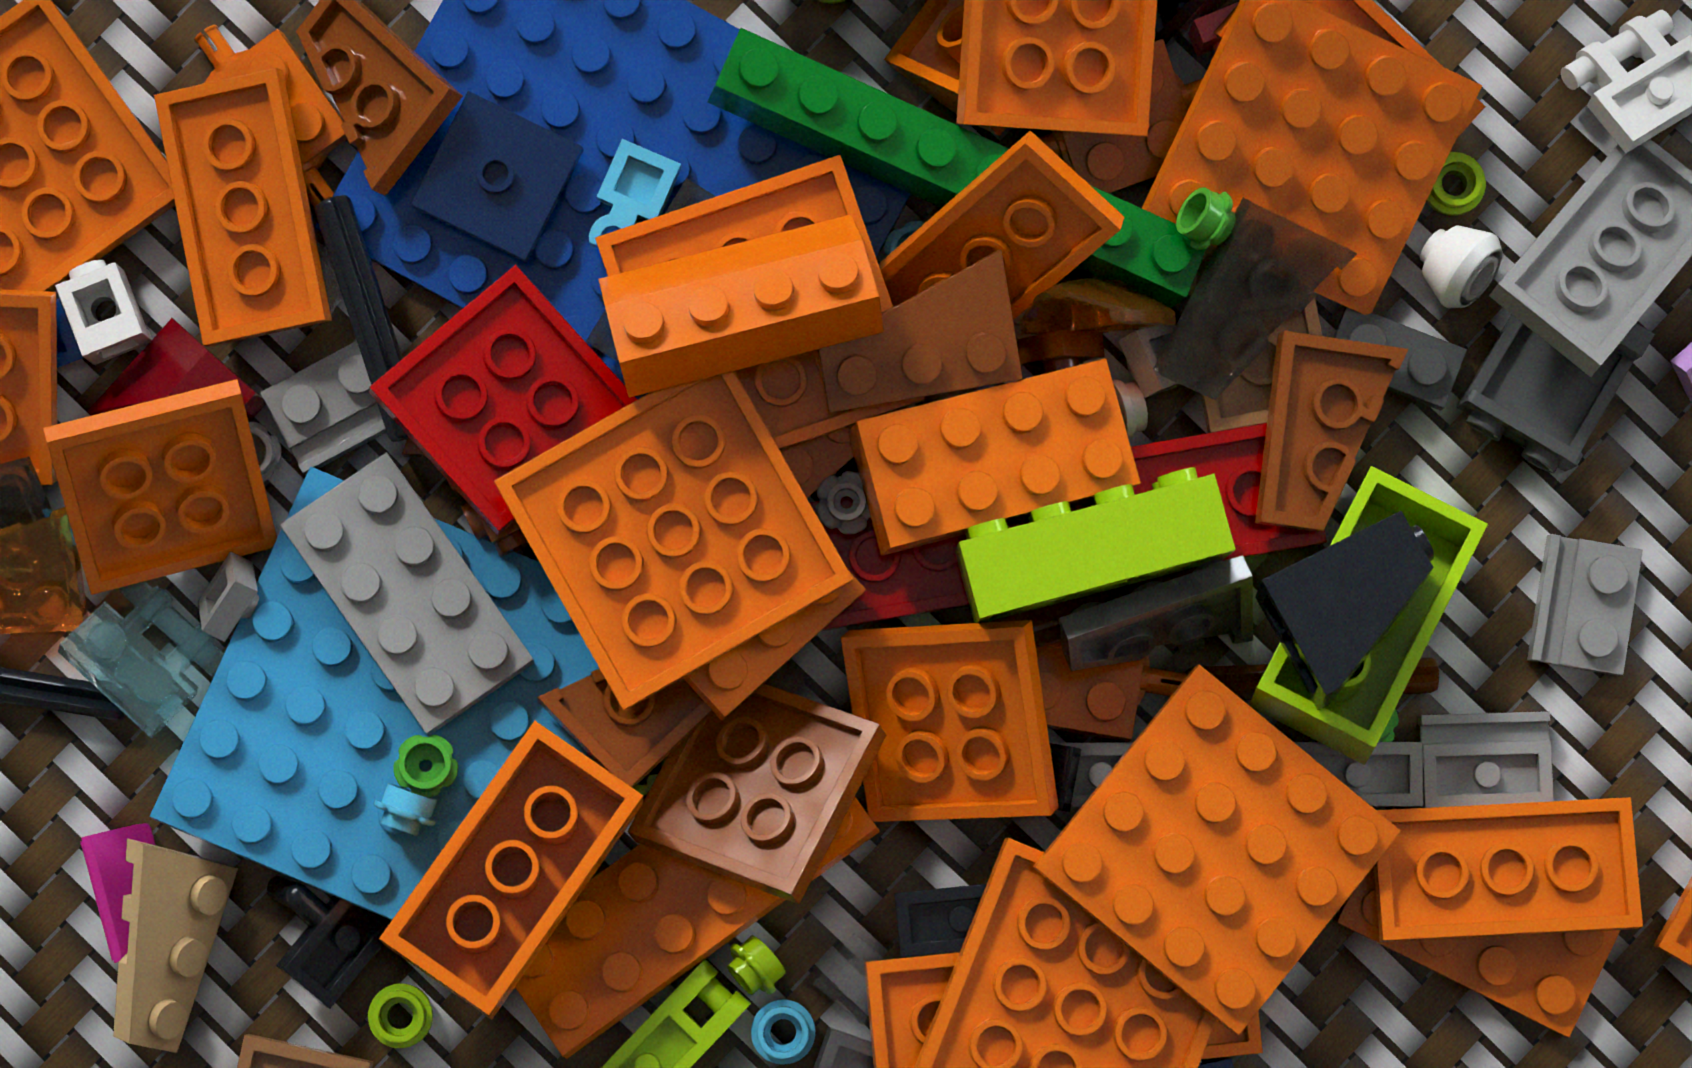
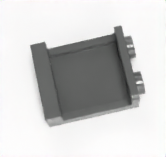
(1543, 397)

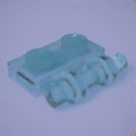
(130, 668)

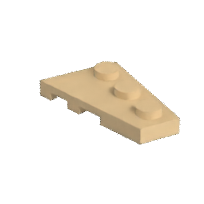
(171, 933)

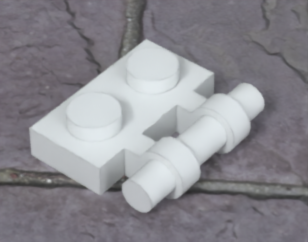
(1646, 99)

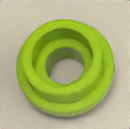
(1473, 186)
(380, 1020)

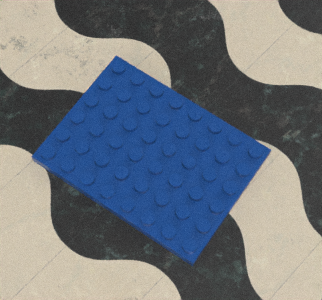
(595, 79)

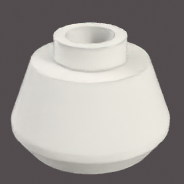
(1460, 264)

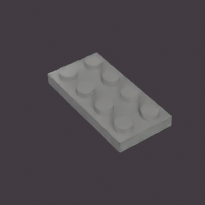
(1604, 255)
(407, 594)

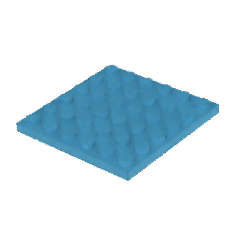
(310, 728)

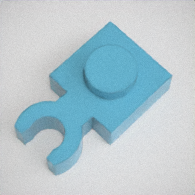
(634, 188)

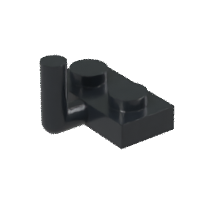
(334, 944)

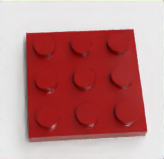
(498, 390)

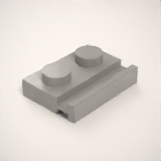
(326, 409)
(1585, 605)
(1486, 758)

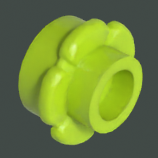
(755, 966)

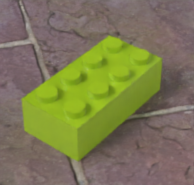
(1094, 548)
(1369, 698)

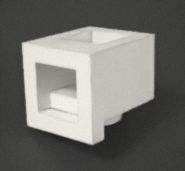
(80, 297)

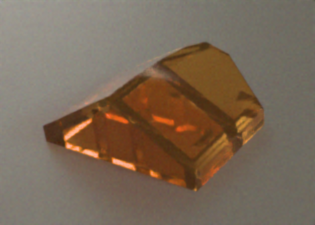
(1094, 306)

